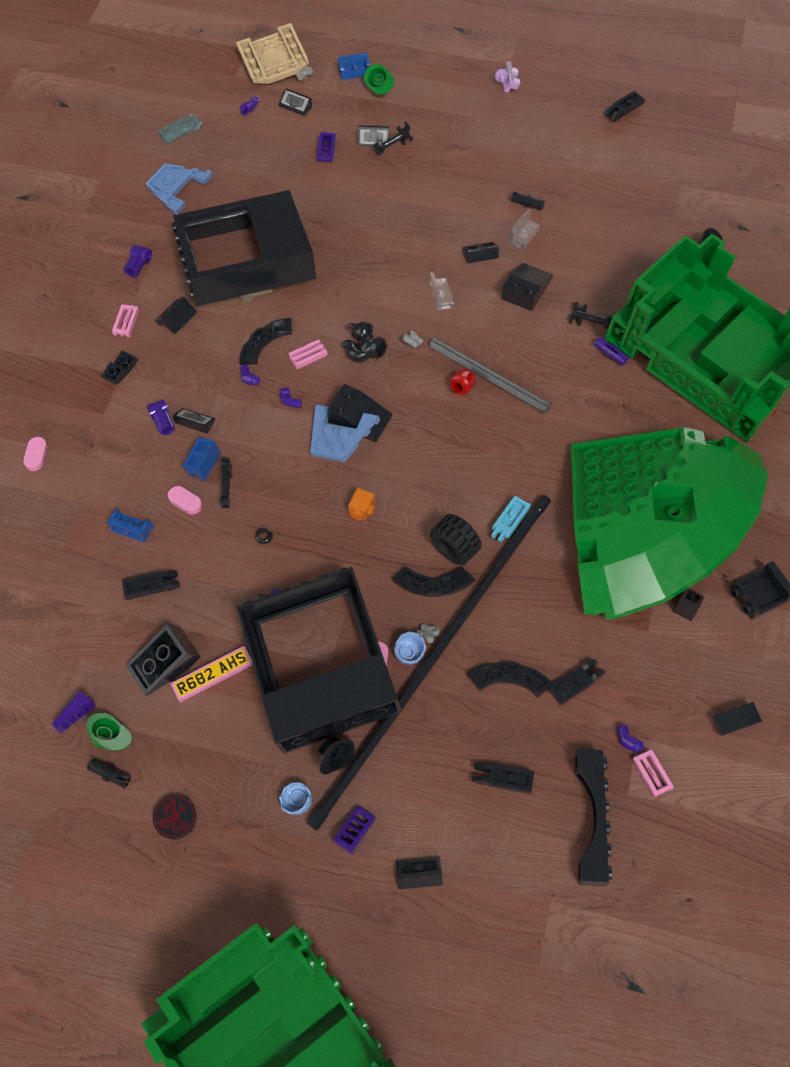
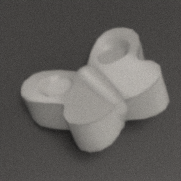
(304, 72)
(413, 339)
(428, 632)

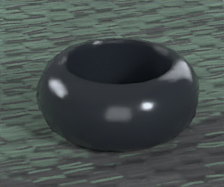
(263, 541)

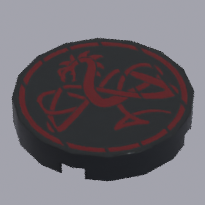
(174, 817)

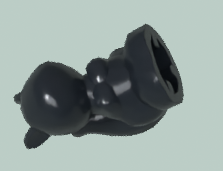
(368, 346)

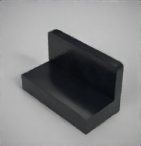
(176, 315)

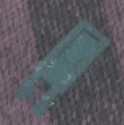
(179, 128)

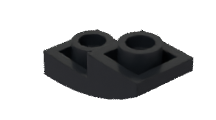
(120, 368)
(737, 718)

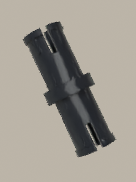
(527, 200)
(109, 773)

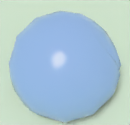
(409, 648)
(296, 798)

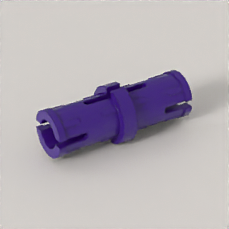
(611, 351)

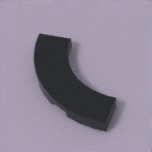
(263, 336)
(433, 587)
(510, 673)

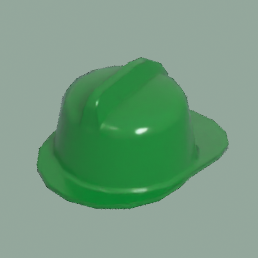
(379, 79)
(107, 732)

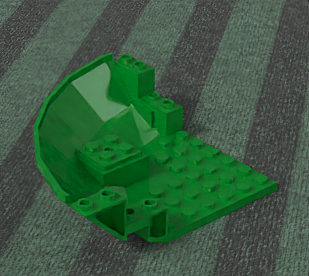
(625, 505)

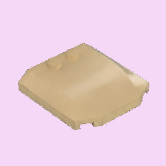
(273, 56)

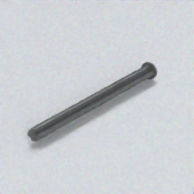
(491, 375)

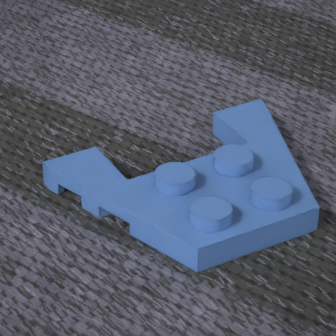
(170, 180)
(336, 441)

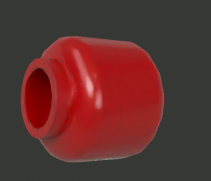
(462, 381)

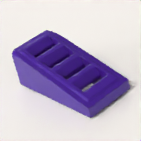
(326, 137)
(75, 710)
(350, 848)

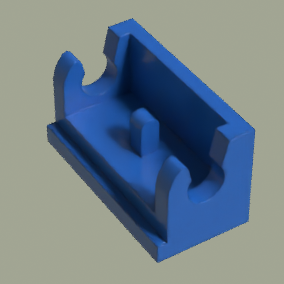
(353, 65)
(202, 458)
(130, 526)

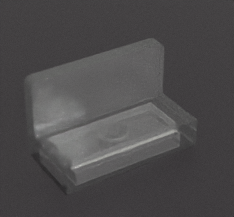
(523, 230)
(441, 292)

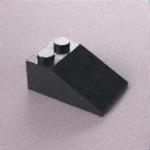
(526, 286)
(349, 407)
(162, 659)

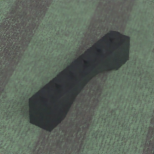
(593, 865)

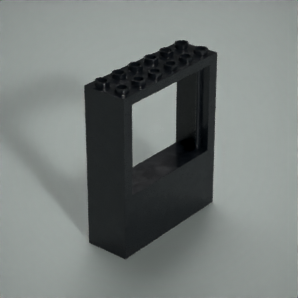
(280, 237)
(332, 700)

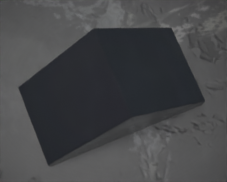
(689, 604)

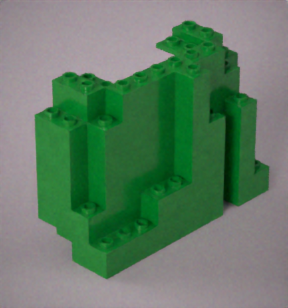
(708, 335)
(261, 1008)

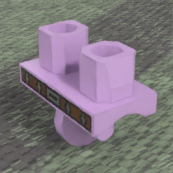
(508, 77)

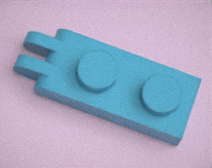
(510, 518)

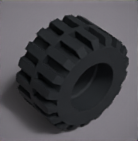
(455, 539)

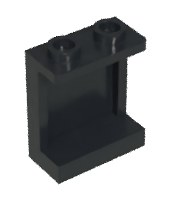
(761, 591)

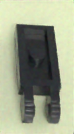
(624, 106)
(149, 584)
(575, 683)
(505, 777)

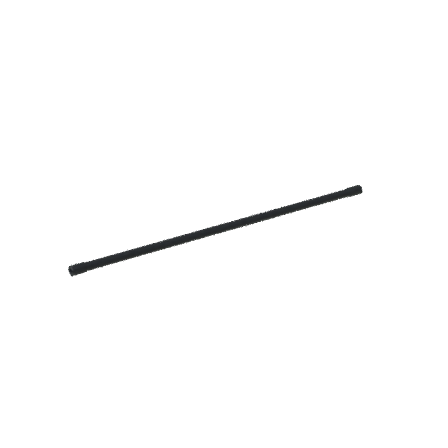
(323, 811)

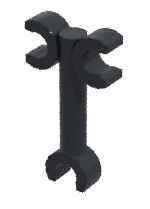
(402, 136)
(580, 314)
(226, 468)

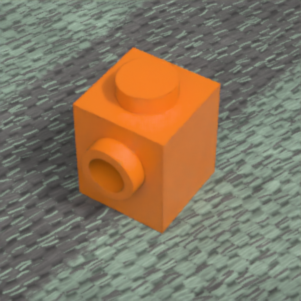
(362, 505)

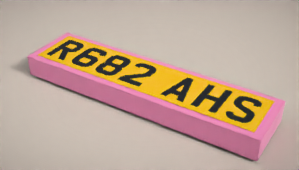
(211, 674)

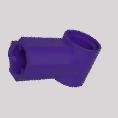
(138, 257)
(160, 414)

